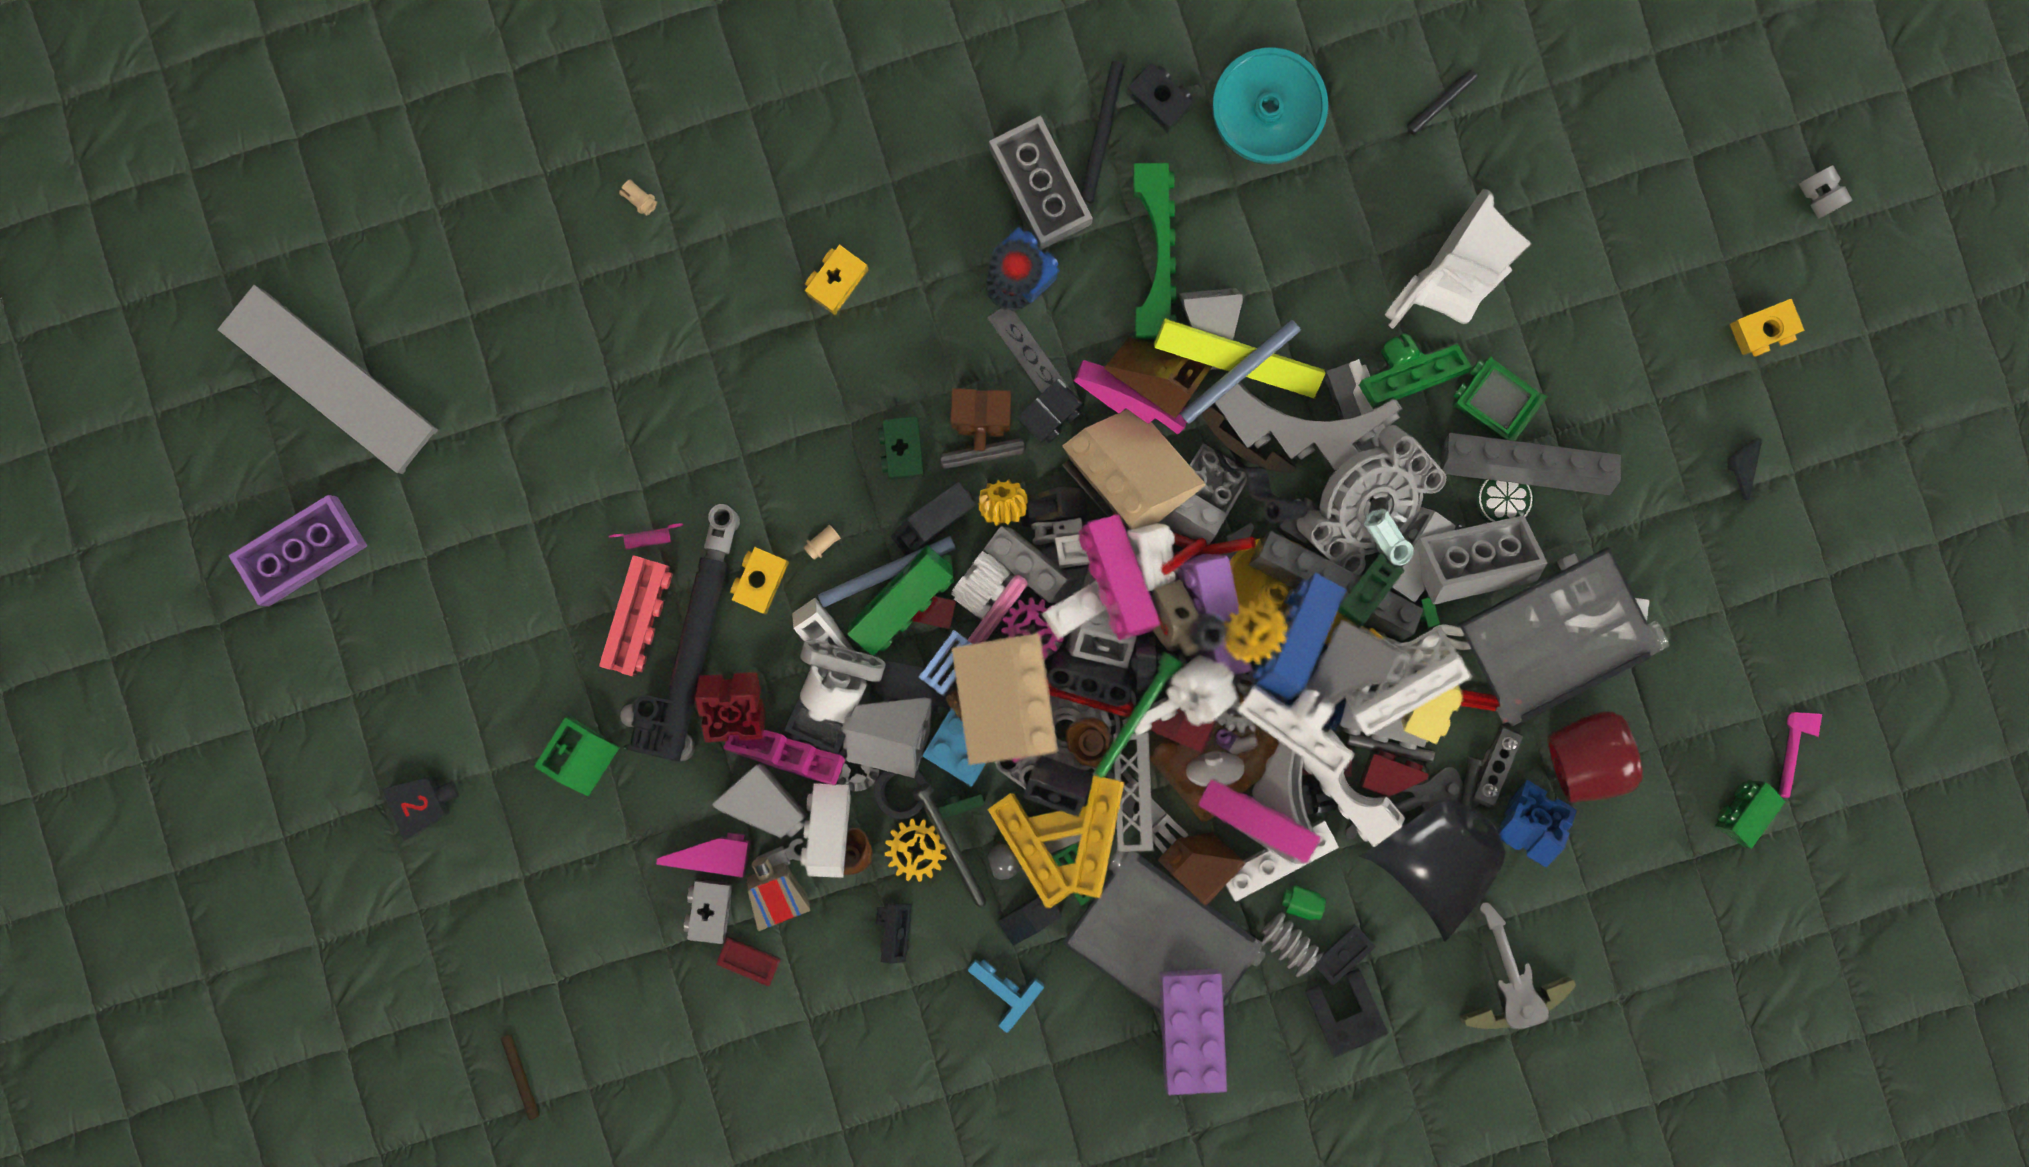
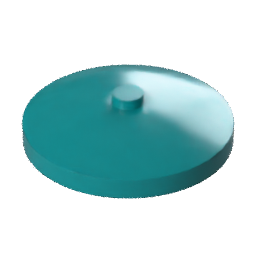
(1270, 105)

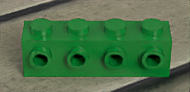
(900, 600)

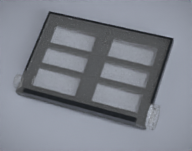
(1561, 637)
(1154, 926)

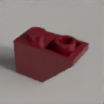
(1390, 777)

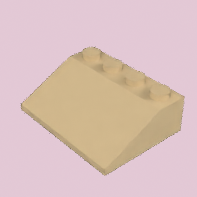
(1133, 468)
(1004, 699)

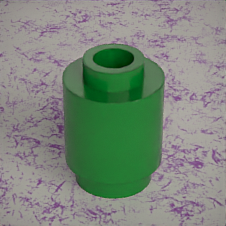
(1303, 903)

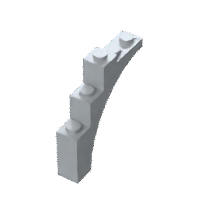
(1336, 439)

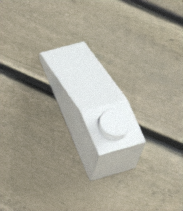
(815, 623)

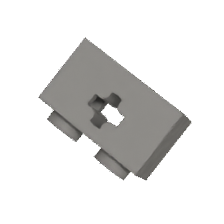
(715, 926)

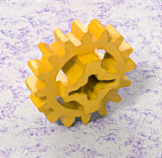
(1254, 630)
(902, 846)

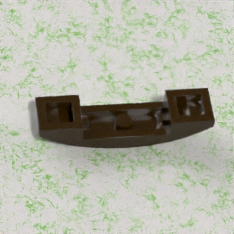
(1273, 462)

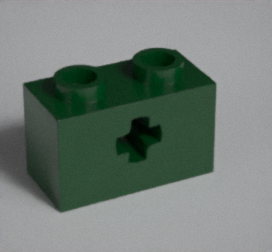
(908, 432)

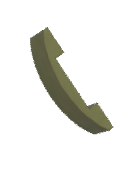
(1553, 995)

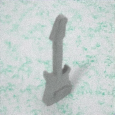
(1523, 1004)

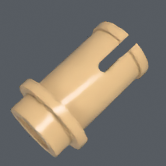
(644, 202)
(821, 542)

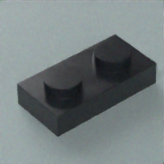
(1344, 954)

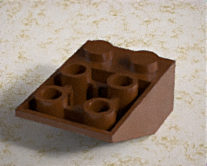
(1157, 374)

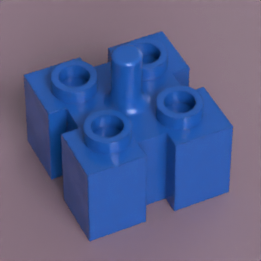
(1536, 823)

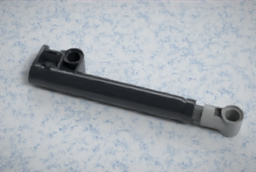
(666, 729)

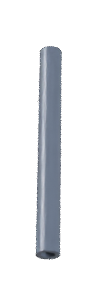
(1240, 371)
(879, 574)

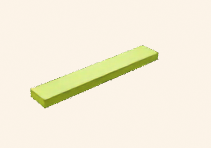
(1227, 354)

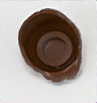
(1089, 740)
(858, 852)

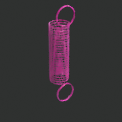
(662, 537)

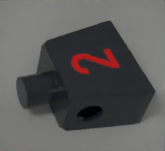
(419, 804)

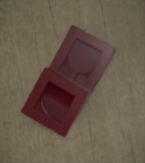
(938, 613)

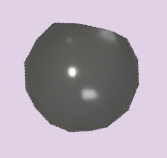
(1003, 862)

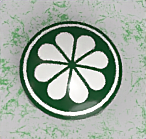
(1504, 500)

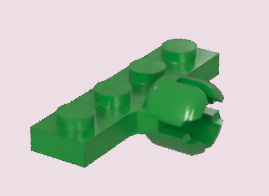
(1412, 370)

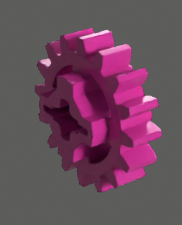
(1032, 618)

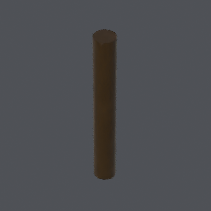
(520, 1077)

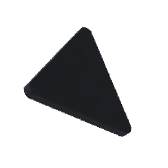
(1744, 466)

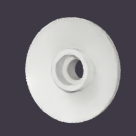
(1215, 765)

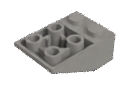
(1207, 509)
(1097, 641)

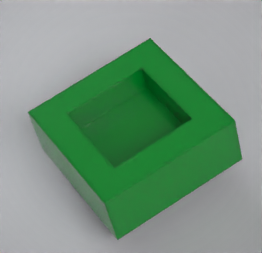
(1429, 613)

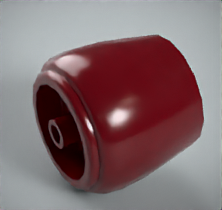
(1595, 758)

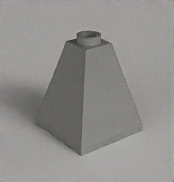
(1213, 311)

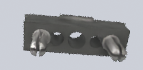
(1509, 741)

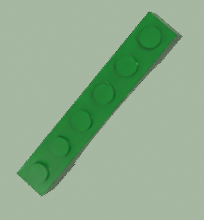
(1152, 187)

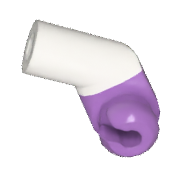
(1234, 743)

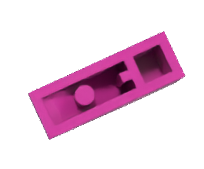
(720, 856)

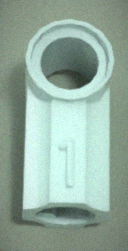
(1388, 537)

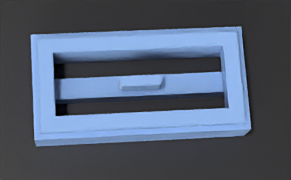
(936, 660)

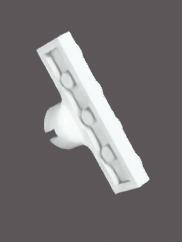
(1299, 727)

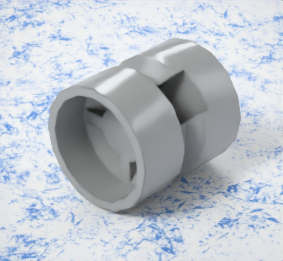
(1830, 201)

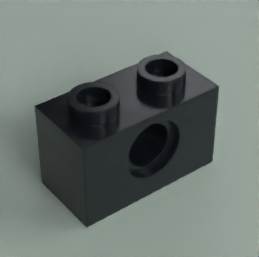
(1165, 113)

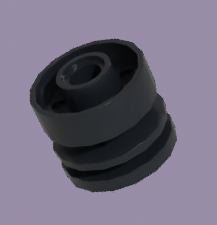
(1145, 661)

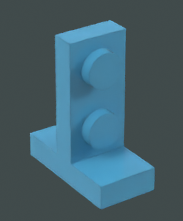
(1007, 991)

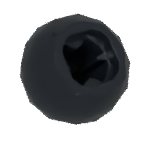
(1208, 632)

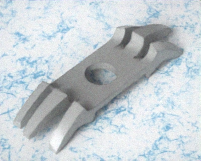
(1159, 816)

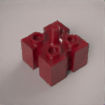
(730, 707)

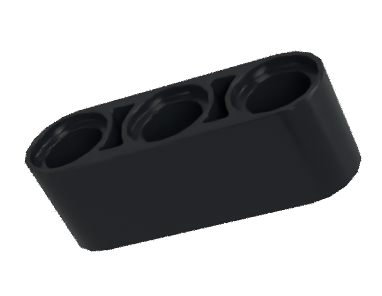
(1106, 682)

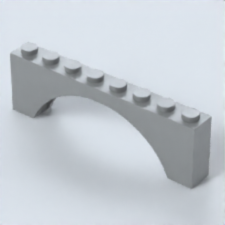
(1350, 663)

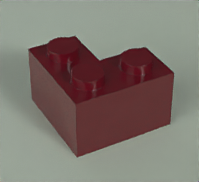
(1184, 732)

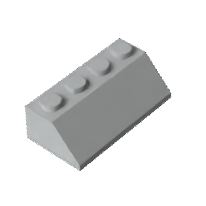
(1480, 559)

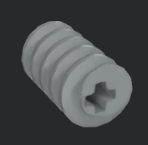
(1291, 944)

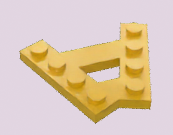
(1094, 824)

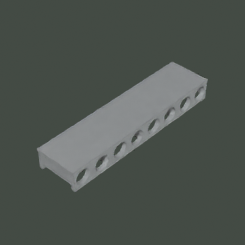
(327, 379)

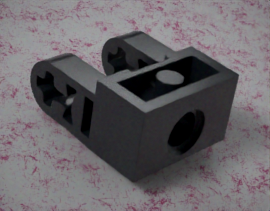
(1355, 1030)

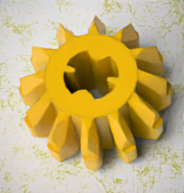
(1002, 502)

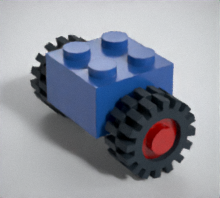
(1019, 271)

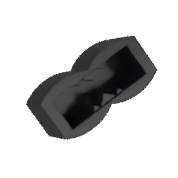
(1050, 411)

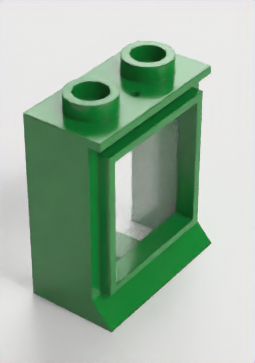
(1498, 400)

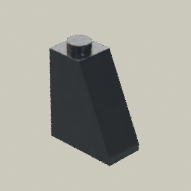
(933, 519)

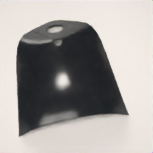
(1442, 865)

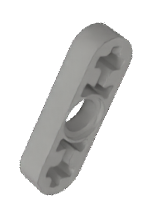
(842, 660)

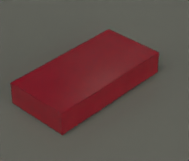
(748, 961)

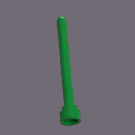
(1168, 667)

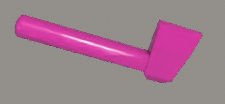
(1798, 723)

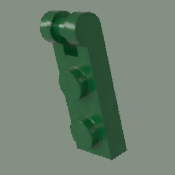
(1370, 591)

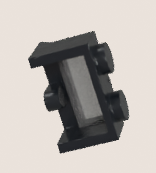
(825, 734)

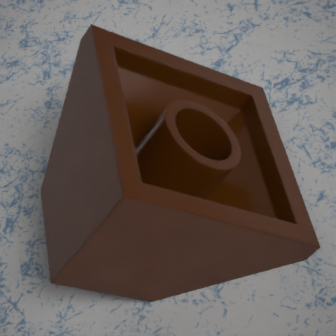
(1202, 864)

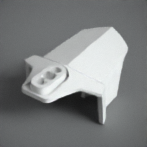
(1466, 266)

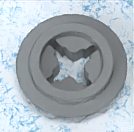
(857, 782)

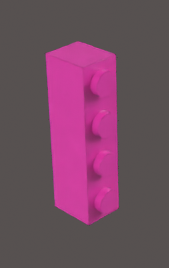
(1118, 577)

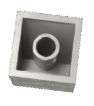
(889, 735)
(763, 803)

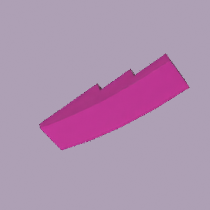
(1121, 396)
(789, 756)
(1259, 821)

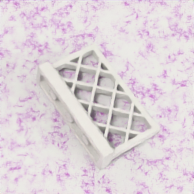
(1411, 690)

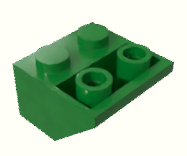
(576, 756)
(1749, 812)

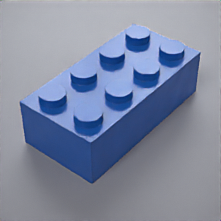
(1308, 620)

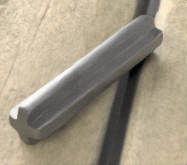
(992, 452)

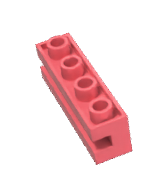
(635, 616)

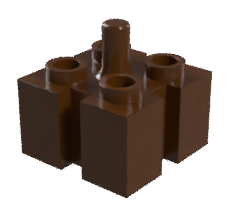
(980, 414)

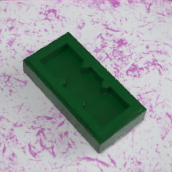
(956, 805)

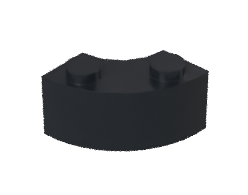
(903, 682)

